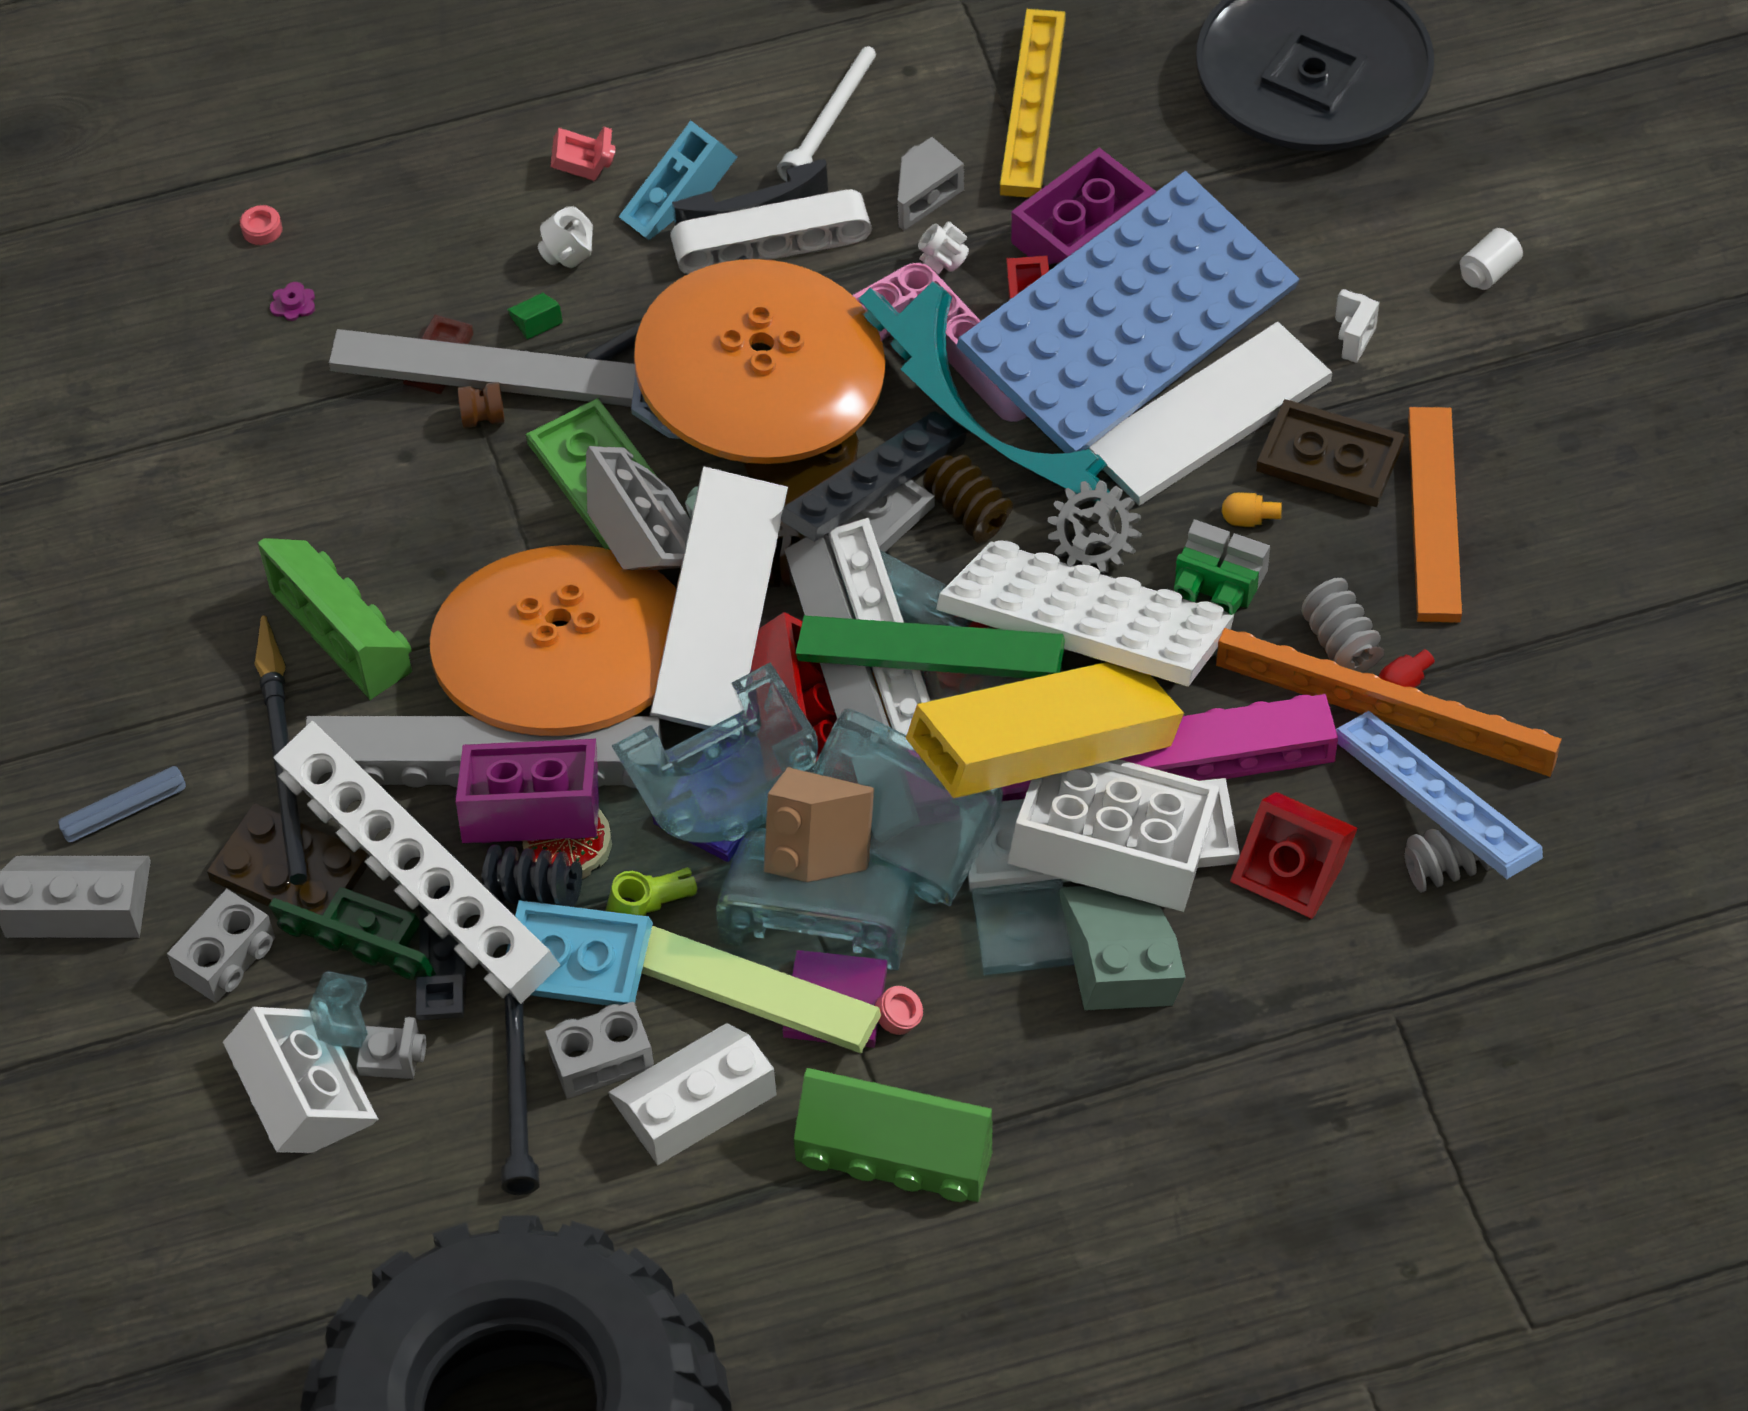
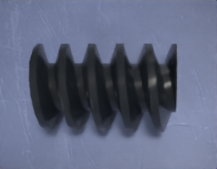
(530, 879)

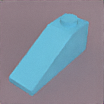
(687, 169)

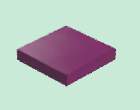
(847, 975)

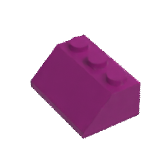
(1076, 207)
(528, 791)

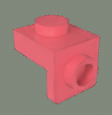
(582, 154)

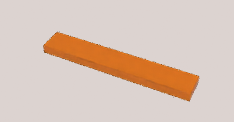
(1434, 515)

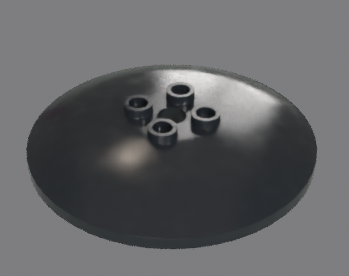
(1371, 60)

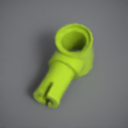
(649, 891)

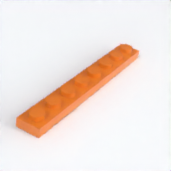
(1389, 702)

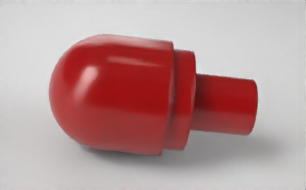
(1407, 670)

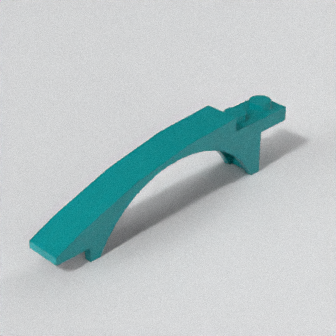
(922, 335)

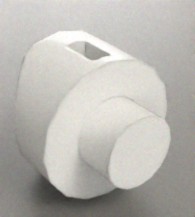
(566, 246)

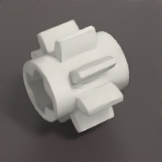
(943, 247)

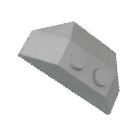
(634, 511)

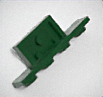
(362, 926)

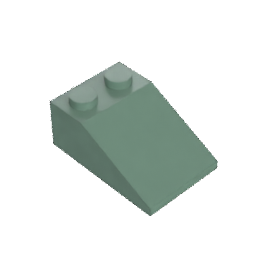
(1121, 950)

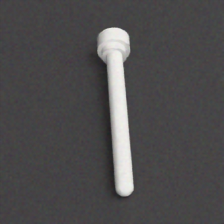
(829, 114)

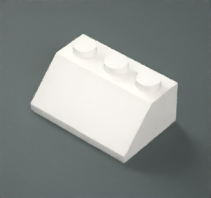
(296, 1081)
(695, 1091)

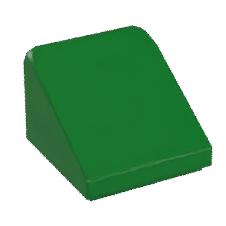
(536, 315)

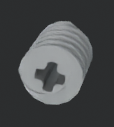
(1342, 626)
(1436, 854)

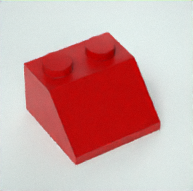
(1293, 854)

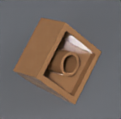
(817, 826)

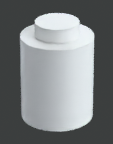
(1490, 259)

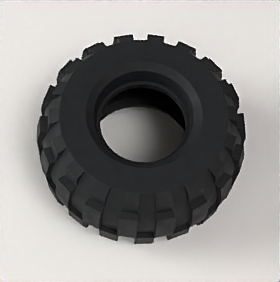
(513, 1303)

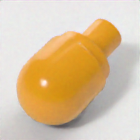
(1249, 509)

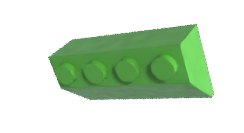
(335, 614)
(893, 1135)

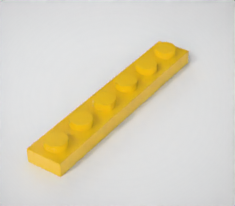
(1032, 103)

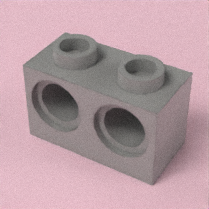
(213, 941)
(604, 1059)

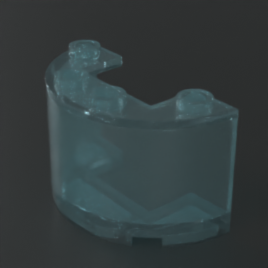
(722, 777)

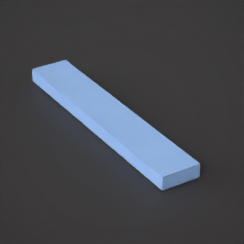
(1439, 795)

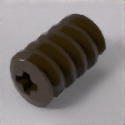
(968, 496)

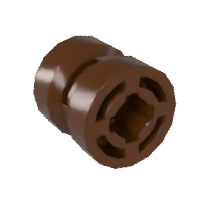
(481, 405)

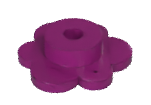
(293, 301)

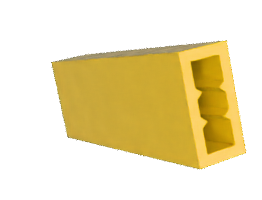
(1042, 727)

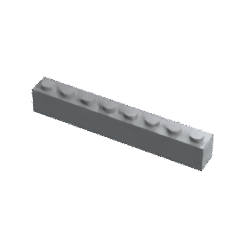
(429, 748)

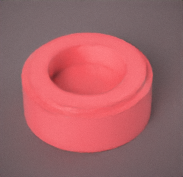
(261, 225)
(899, 1010)

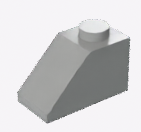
(927, 180)

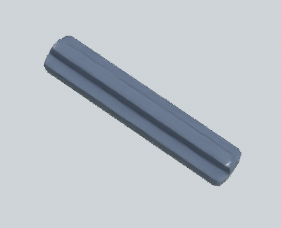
(121, 804)

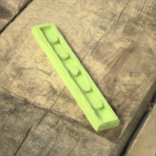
(760, 990)

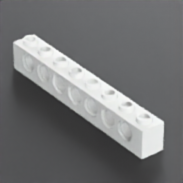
(528, 959)

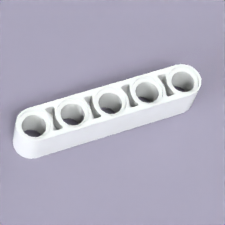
(772, 230)

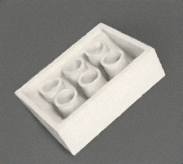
(1116, 830)

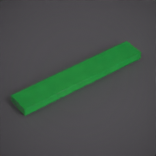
(930, 647)

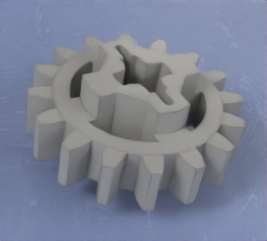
(1104, 512)

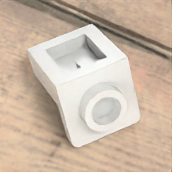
(1358, 322)

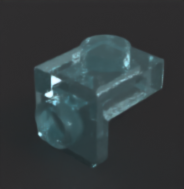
(337, 1010)

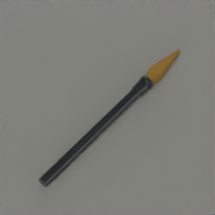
(272, 682)

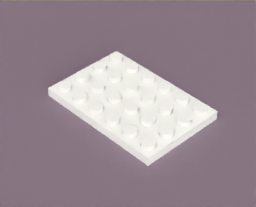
(1093, 611)

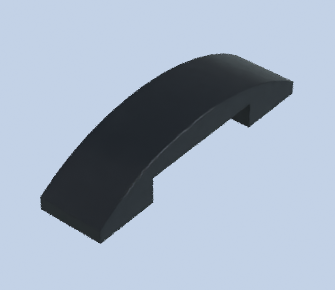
(802, 182)
(445, 993)

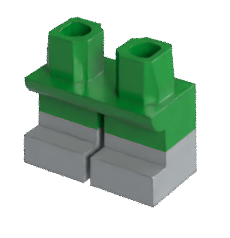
(1220, 567)

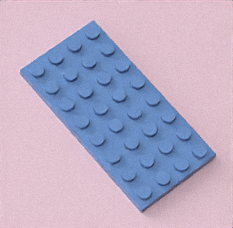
(1127, 314)

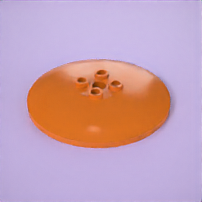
(759, 404)
(527, 676)

